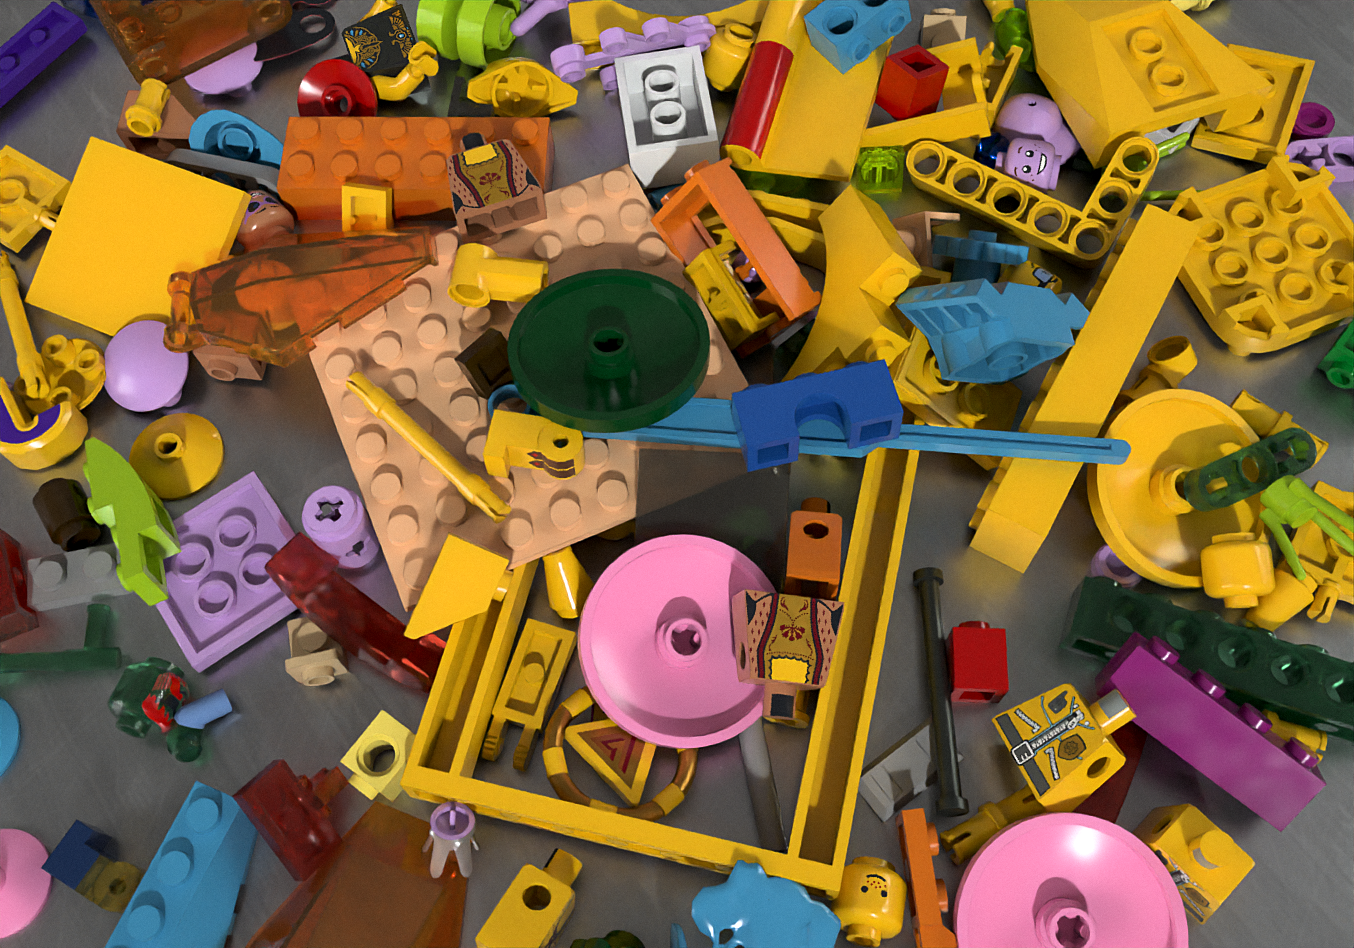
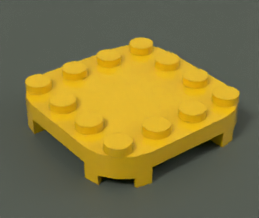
(1269, 257)

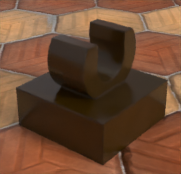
(486, 363)

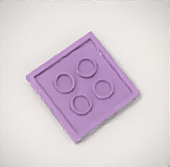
(219, 578)

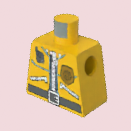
(1065, 743)
(1197, 856)

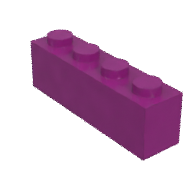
(1212, 732)

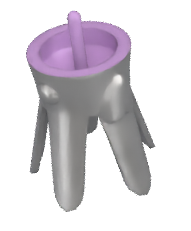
(451, 829)

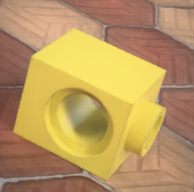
(380, 735)

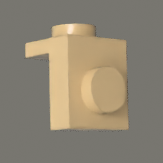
(941, 28)

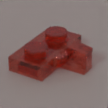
(294, 814)

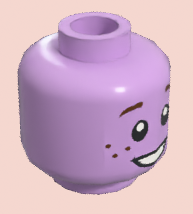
(1030, 163)

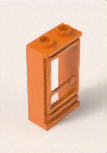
(687, 237)

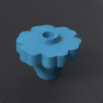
(979, 255)

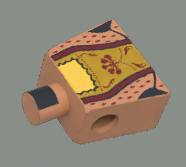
(492, 188)
(784, 645)

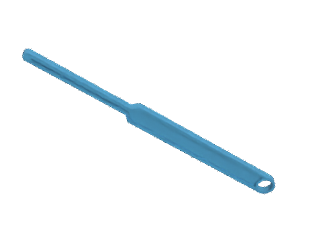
(711, 424)

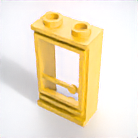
(963, 104)

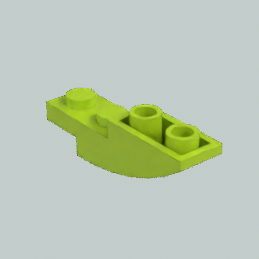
(136, 521)

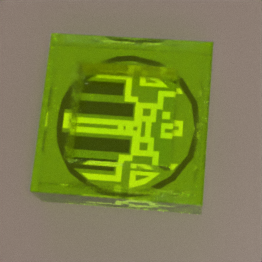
(880, 169)

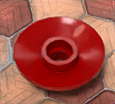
(330, 82)

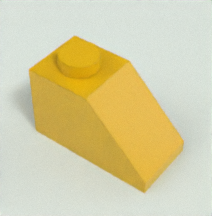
(459, 586)

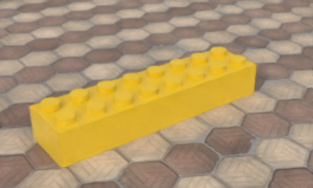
(1083, 384)

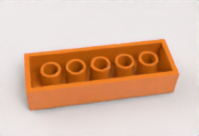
(395, 154)

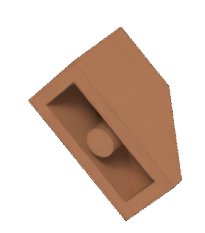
(171, 136)

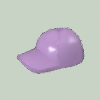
(1037, 119)

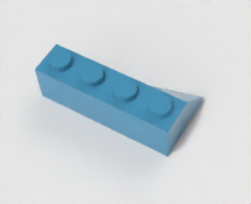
(192, 879)

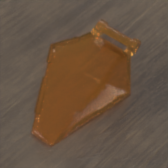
(292, 289)

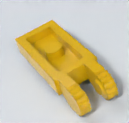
(529, 689)

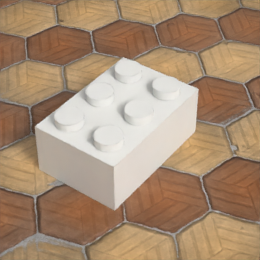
(666, 114)

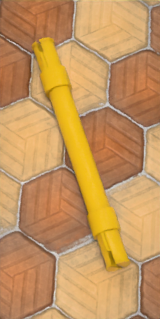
(28, 359)
(469, 484)

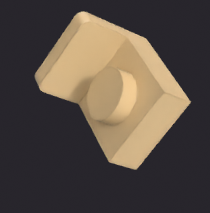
(313, 654)

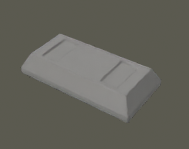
(901, 772)

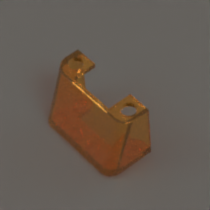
(183, 36)

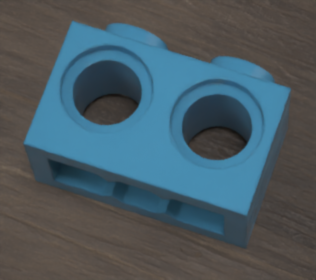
(852, 29)

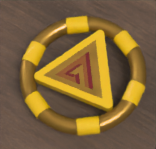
(617, 759)

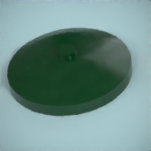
(609, 350)

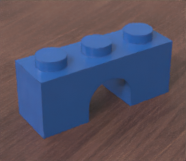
(854, 398)

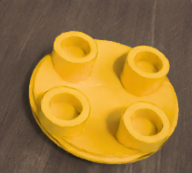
(71, 371)

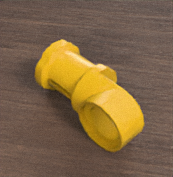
(1169, 364)

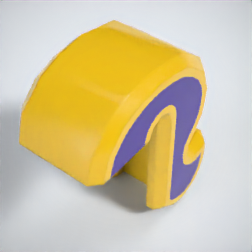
(39, 440)

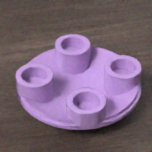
(228, 75)
(141, 369)

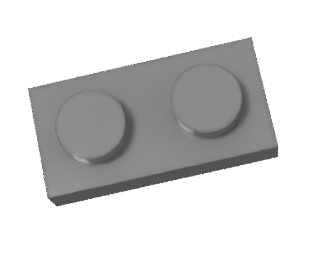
(73, 578)

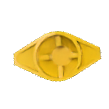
(521, 88)

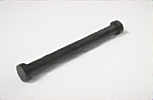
(951, 801)

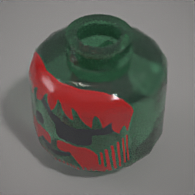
(148, 697)

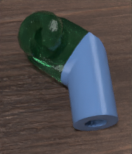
(189, 723)

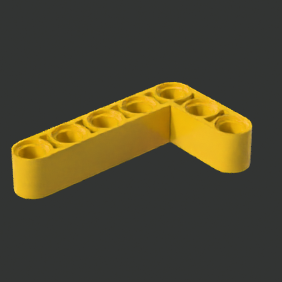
(1034, 204)

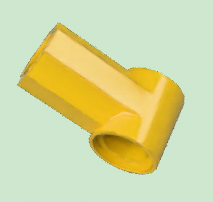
(484, 276)

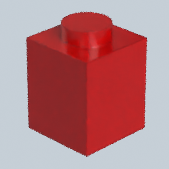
(911, 83)
(977, 662)

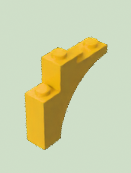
(864, 276)

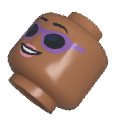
(264, 219)

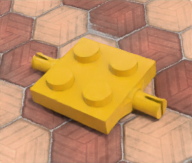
(27, 198)
(1324, 558)

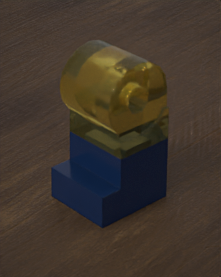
(91, 871)

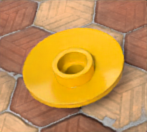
(189, 466)

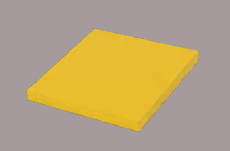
(124, 235)

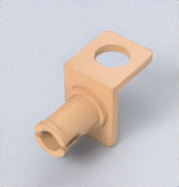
(916, 232)

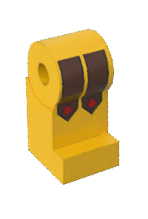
(532, 444)

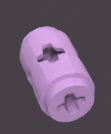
(341, 527)

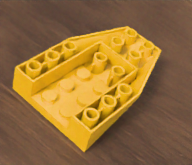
(1136, 70)

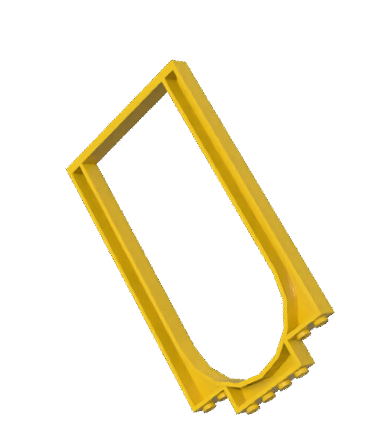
(480, 647)

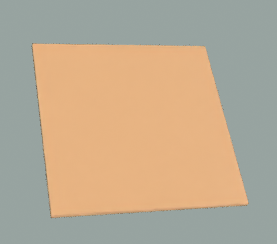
(411, 355)

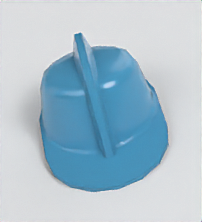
(234, 137)

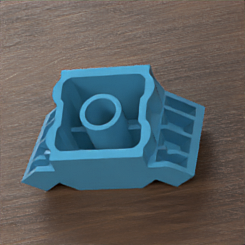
(992, 329)

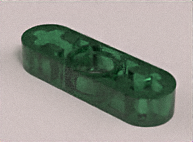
(1230, 468)

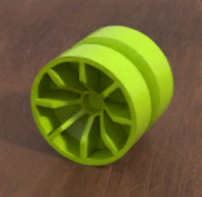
(468, 29)

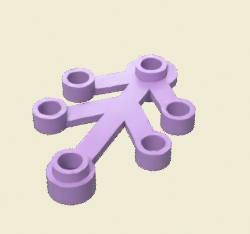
(659, 35)

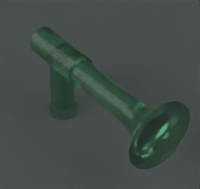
(89, 658)

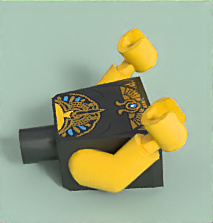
(389, 53)

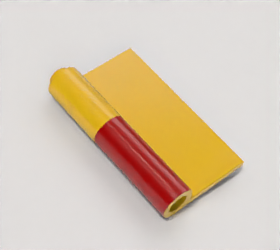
(795, 106)

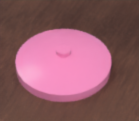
(663, 642)
(1067, 886)

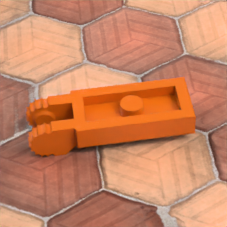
(925, 894)

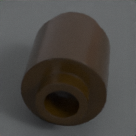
(65, 514)

